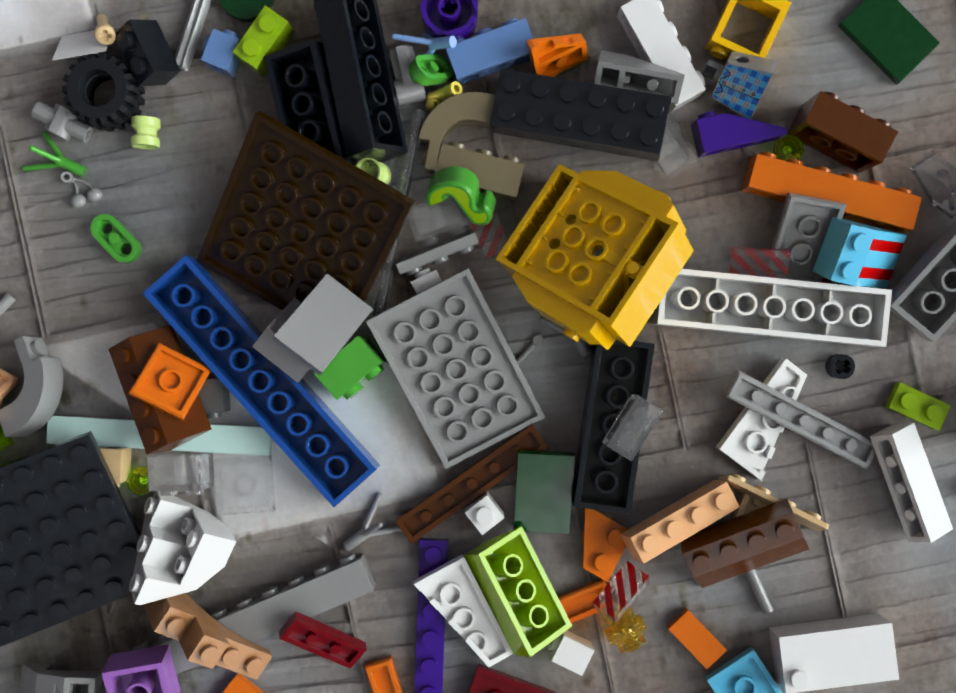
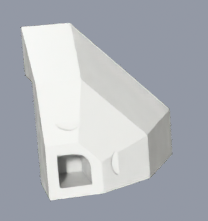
(177, 549)

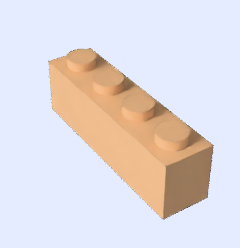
(679, 520)

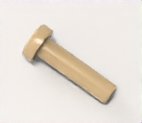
(104, 32)

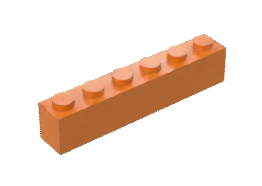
(864, 201)

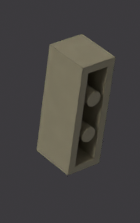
(494, 173)

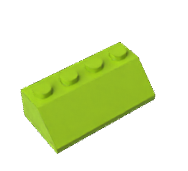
(518, 592)

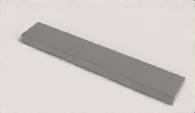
(800, 419)

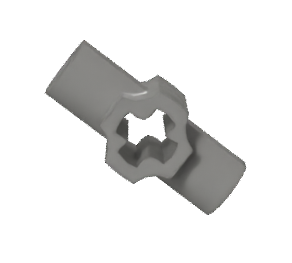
(62, 122)

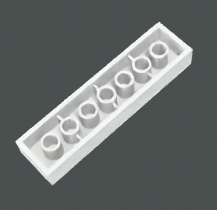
(776, 308)

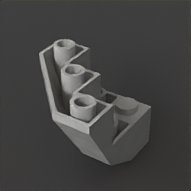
(43, 679)

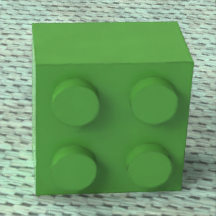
(351, 367)

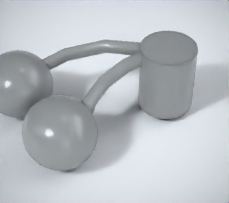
(79, 200)

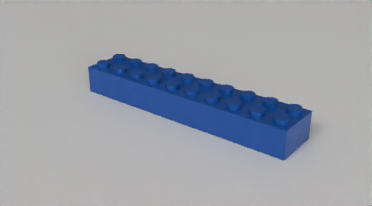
(281, 406)

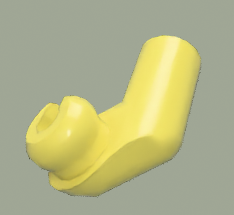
(436, 97)

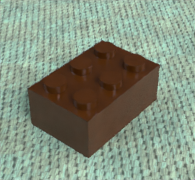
(843, 132)

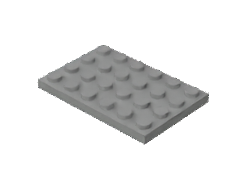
(455, 368)

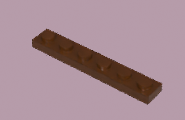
(468, 485)

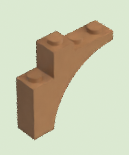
(204, 638)

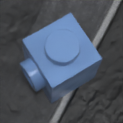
(219, 52)

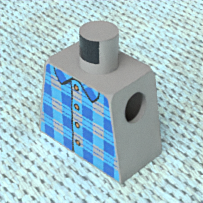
(740, 81)

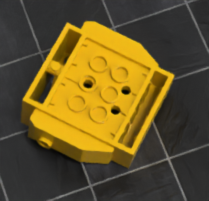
(557, 246)

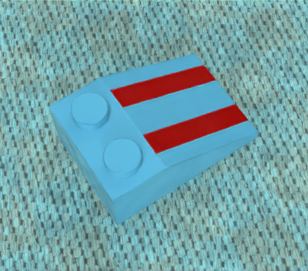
(858, 254)

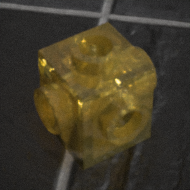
(626, 631)

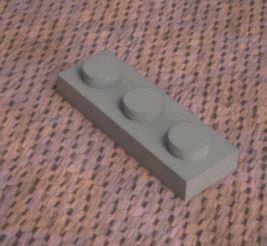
(436, 253)

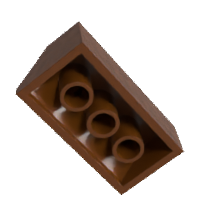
(156, 428)
(743, 543)

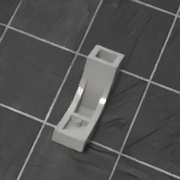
(40, 389)

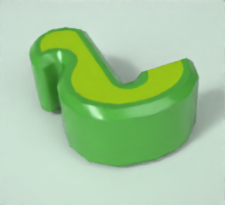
(464, 189)

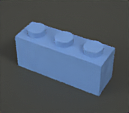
(490, 51)

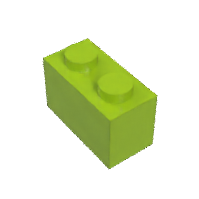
(265, 36)

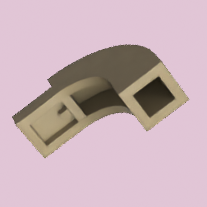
(454, 112)

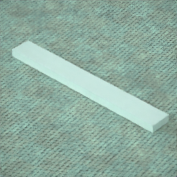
(124, 433)

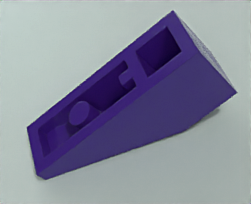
(729, 132)

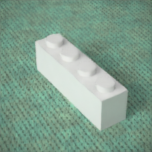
(658, 43)
(911, 483)

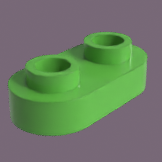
(430, 69)
(116, 240)

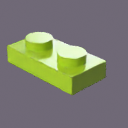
(917, 406)

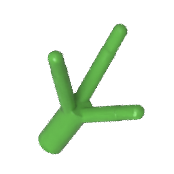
(59, 159)

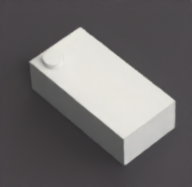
(833, 653)

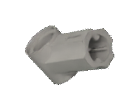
(405, 87)

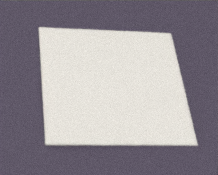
(78, 45)

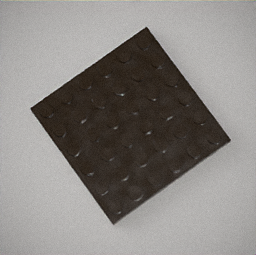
(300, 216)

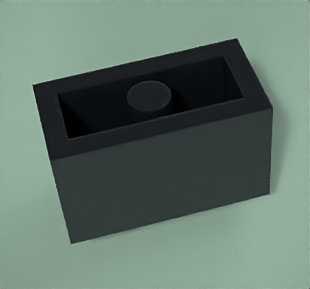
(147, 52)

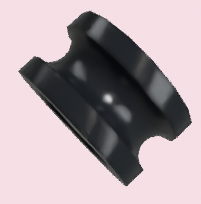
(849, 364)

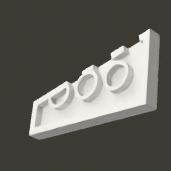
(753, 436)
(461, 602)

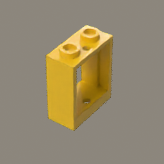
(773, 9)

